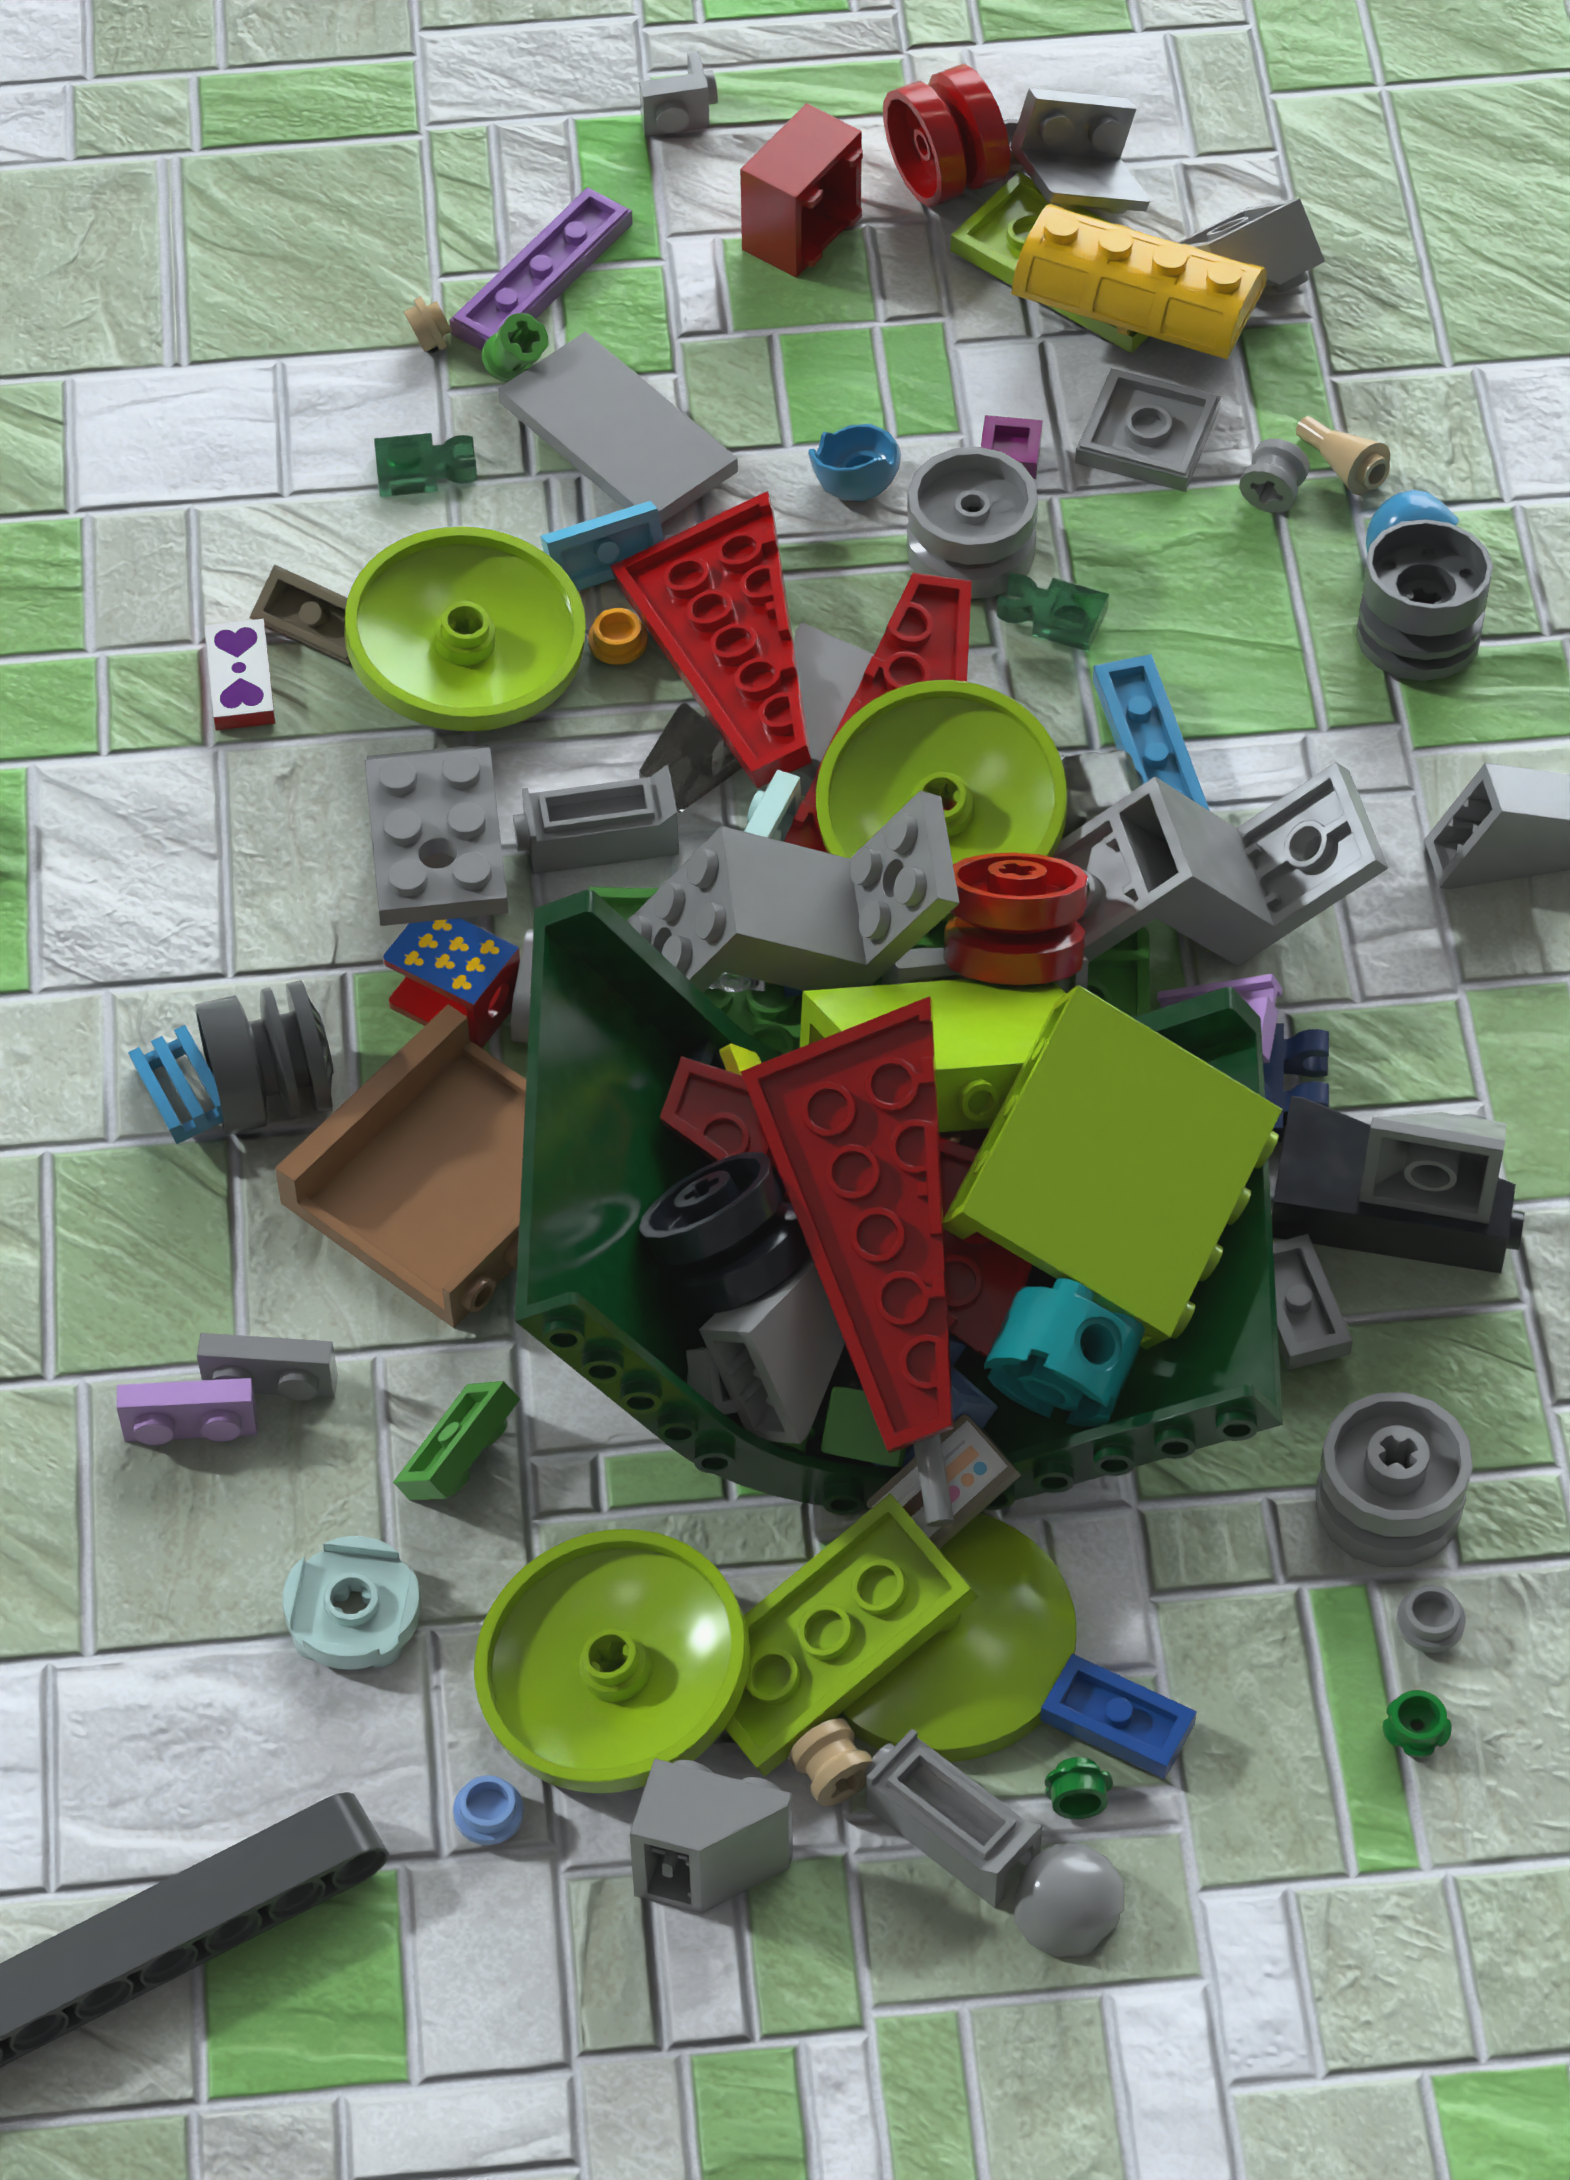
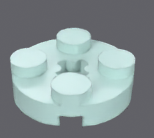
(357, 1639)

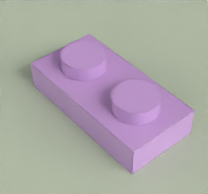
(187, 1410)

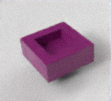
(1015, 438)

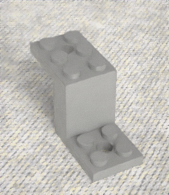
(435, 835)
(1216, 881)
(803, 912)

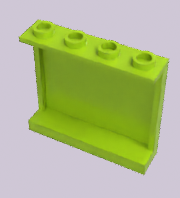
(978, 1035)
(1117, 1163)

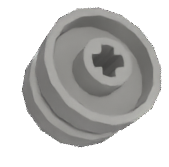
(972, 518)
(1393, 1479)

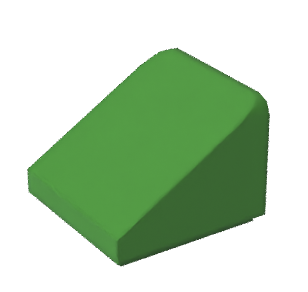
(853, 1431)

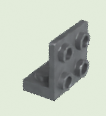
(1075, 149)

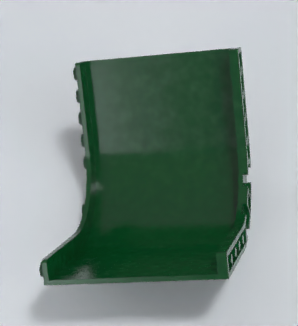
(595, 1157)

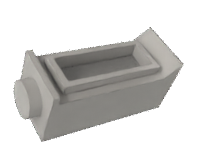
(599, 823)
(949, 1816)

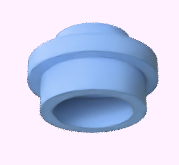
(488, 1810)

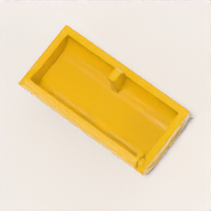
(1137, 281)

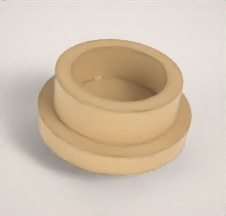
(428, 324)

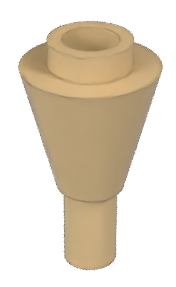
(1356, 460)

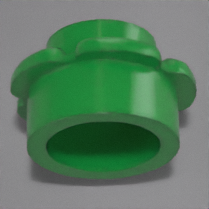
(1422, 1708)
(1078, 1788)

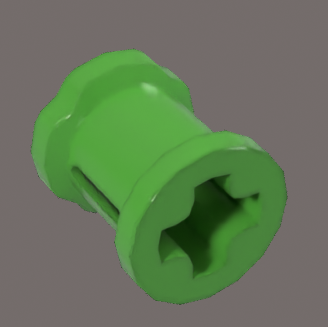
(514, 346)

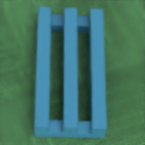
(165, 1056)

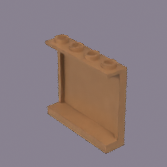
(422, 1171)

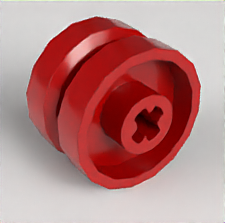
(946, 135)
(1017, 919)

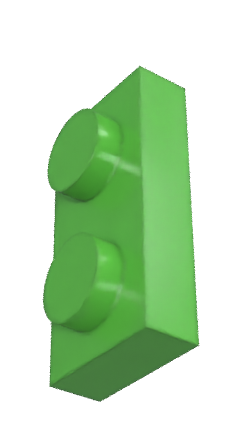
(465, 1429)

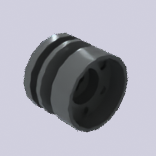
(1423, 599)
(265, 1056)

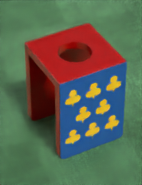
(457, 967)

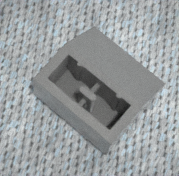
(707, 1835)

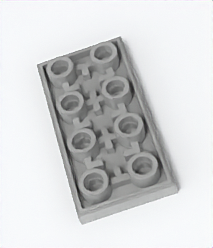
(617, 428)

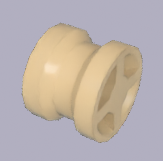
(831, 1762)

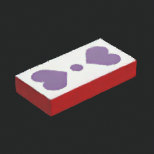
(239, 674)

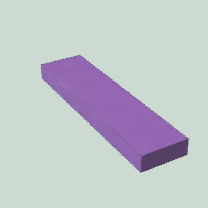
(544, 266)

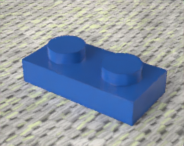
(1118, 1716)

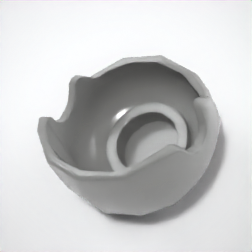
(1068, 1900)

